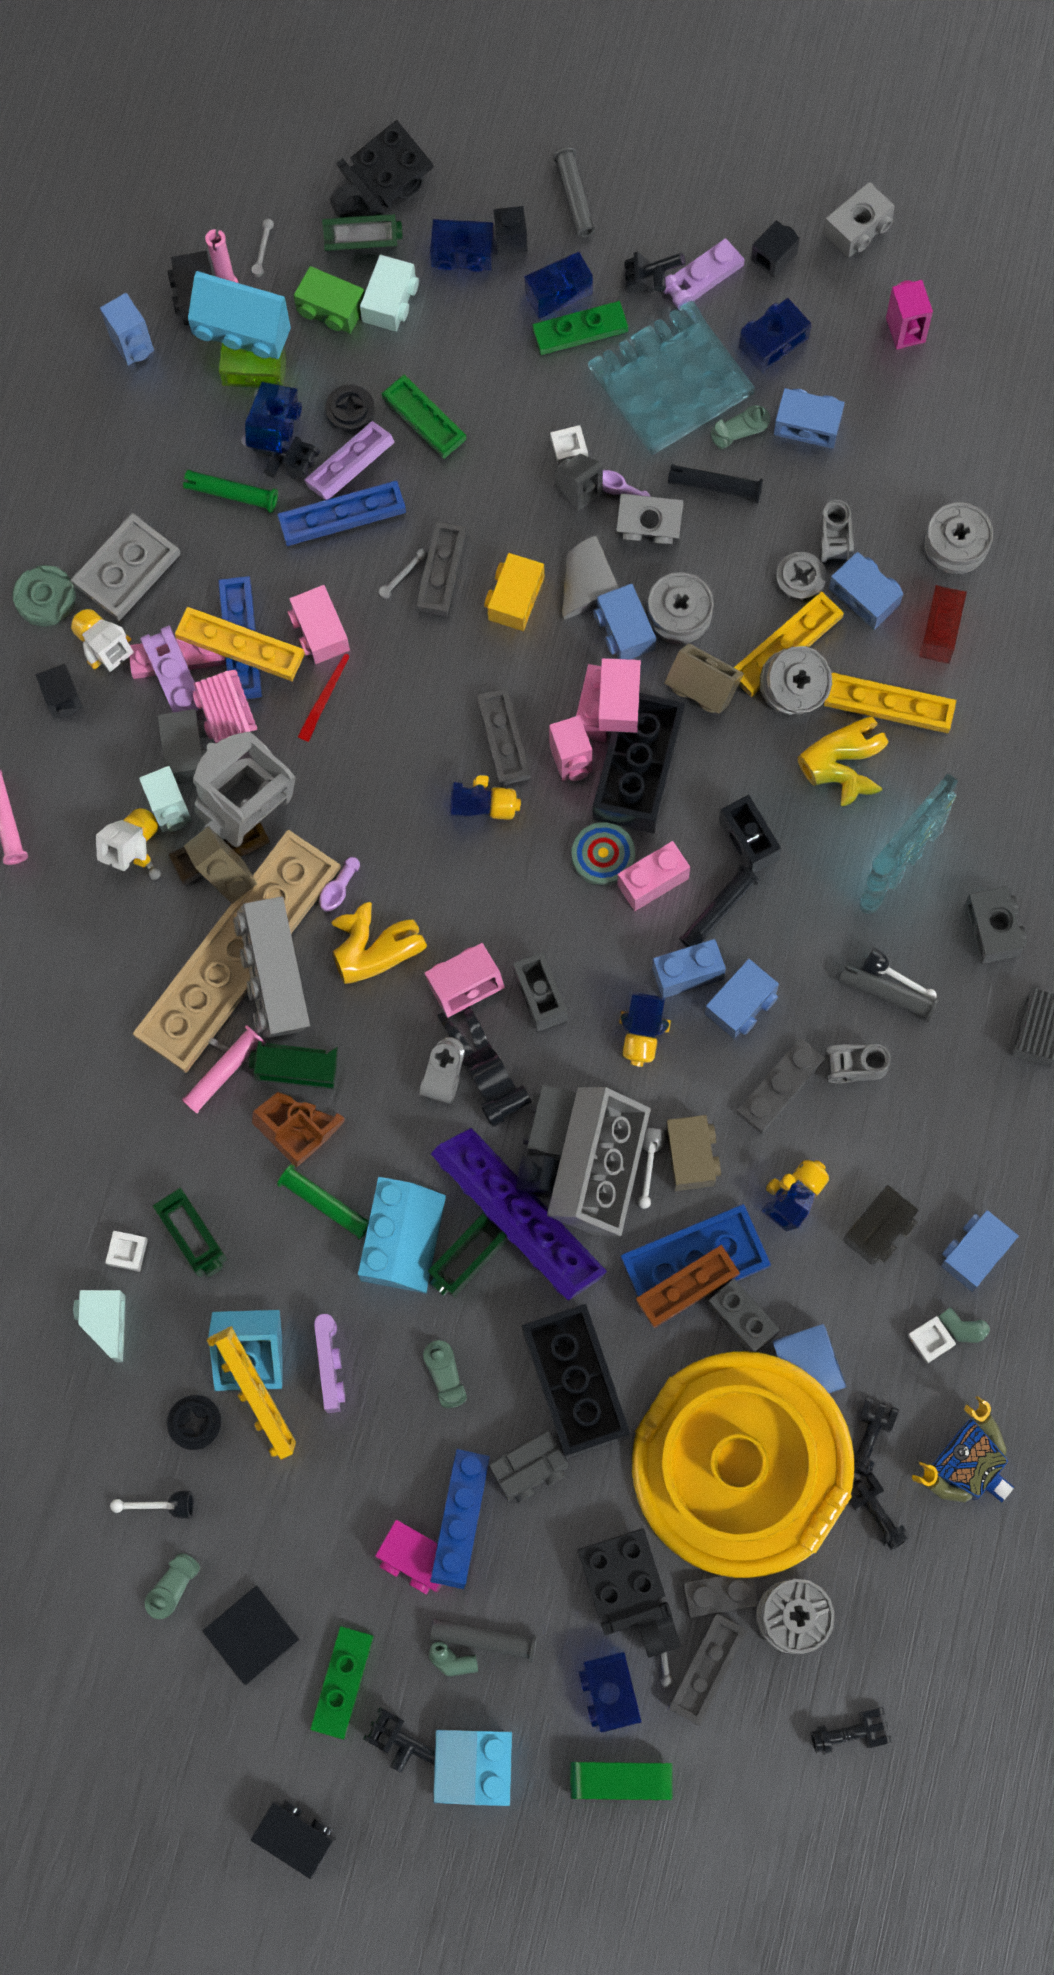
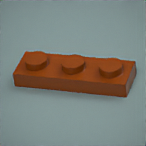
(687, 1286)

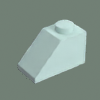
(103, 1319)

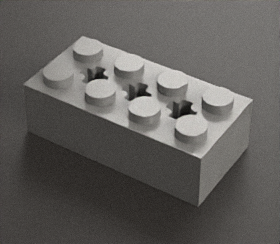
(272, 968)
(599, 1161)

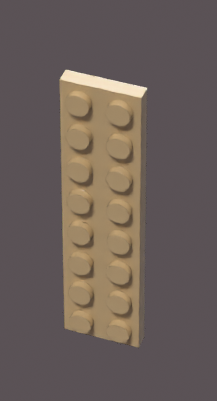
(214, 976)

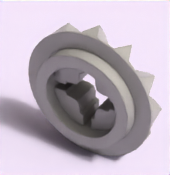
(804, 563)

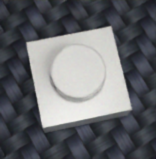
(568, 443)
(126, 1251)
(931, 1340)

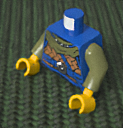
(970, 1461)

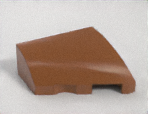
(294, 1126)

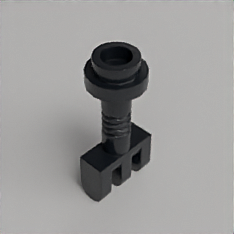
(876, 1422)
(893, 1536)
(823, 1739)

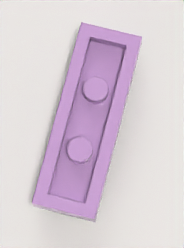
(349, 461)

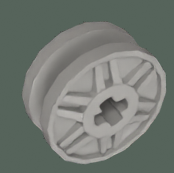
(974, 536)
(681, 591)
(813, 677)
(791, 1635)

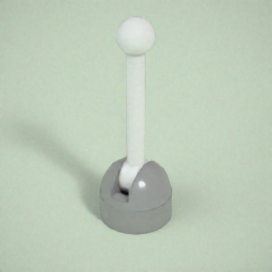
(653, 1142)

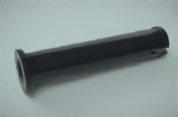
(715, 482)
(719, 907)

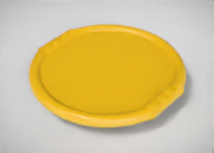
(742, 1464)

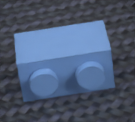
(127, 329)
(809, 417)
(866, 590)
(625, 623)
(688, 968)
(742, 999)
(979, 1250)

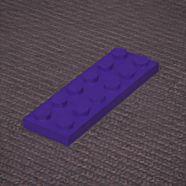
(518, 1214)

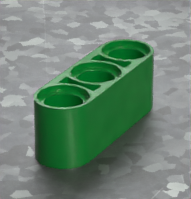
(621, 1781)

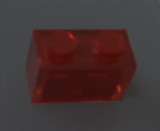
(942, 624)

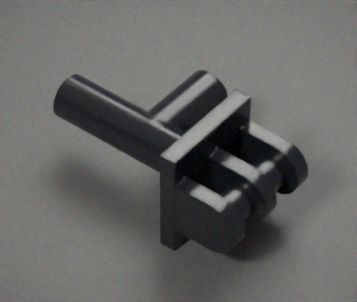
(643, 274)
(295, 459)
(406, 1743)

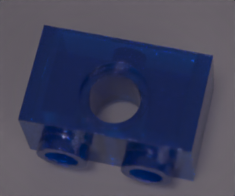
(451, 234)
(558, 285)
(768, 349)
(272, 417)
(616, 1671)

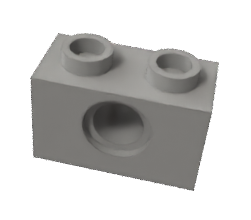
(865, 205)
(634, 506)

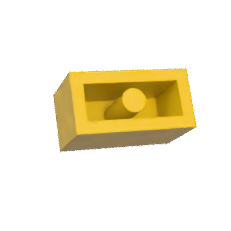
(515, 591)

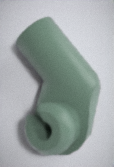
(964, 1330)
(450, 1663)

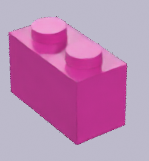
(909, 313)
(411, 1554)

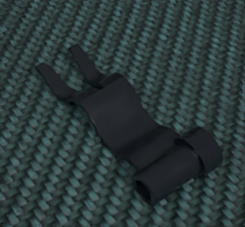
(488, 1072)

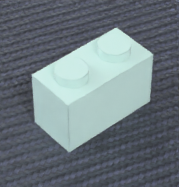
(388, 293)
(165, 799)

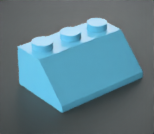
(238, 316)
(401, 1235)

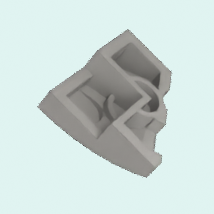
(586, 577)

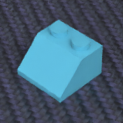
(260, 1337)
(472, 1767)

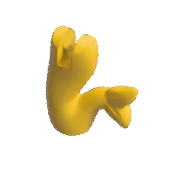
(847, 743)
(389, 949)

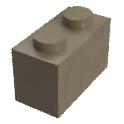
(703, 679)
(220, 864)
(692, 1153)

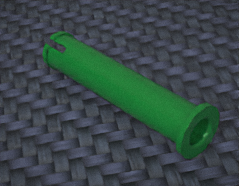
(231, 490)
(323, 1201)

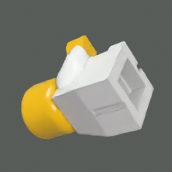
(102, 640)
(126, 840)

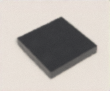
(251, 1635)

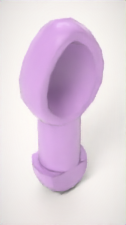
(615, 484)
(335, 891)

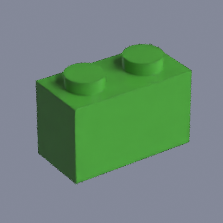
(329, 300)

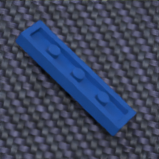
(342, 513)
(238, 609)
(460, 1519)

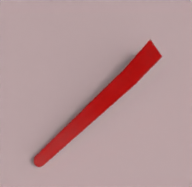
(311, 722)

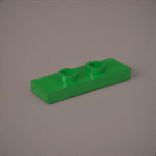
(580, 328)
(424, 416)
(342, 1683)

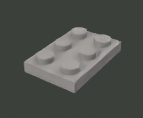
(125, 566)

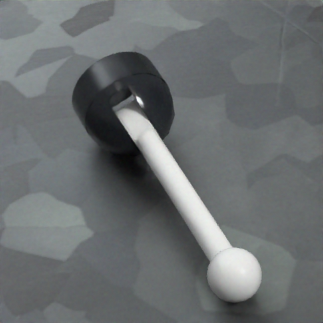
(878, 964)
(179, 1505)

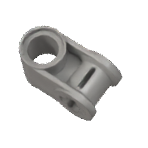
(836, 538)
(855, 1063)
(442, 1075)

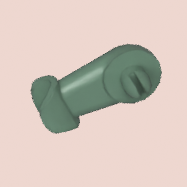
(750, 422)
(443, 1370)
(167, 1592)

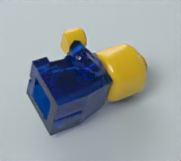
(498, 803)
(643, 1023)
(797, 1196)

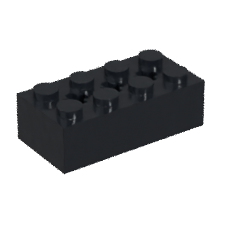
(650, 778)
(587, 1362)

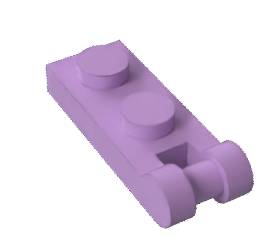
(703, 273)
(171, 670)
(329, 1361)

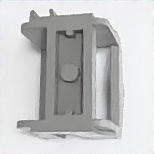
(222, 770)

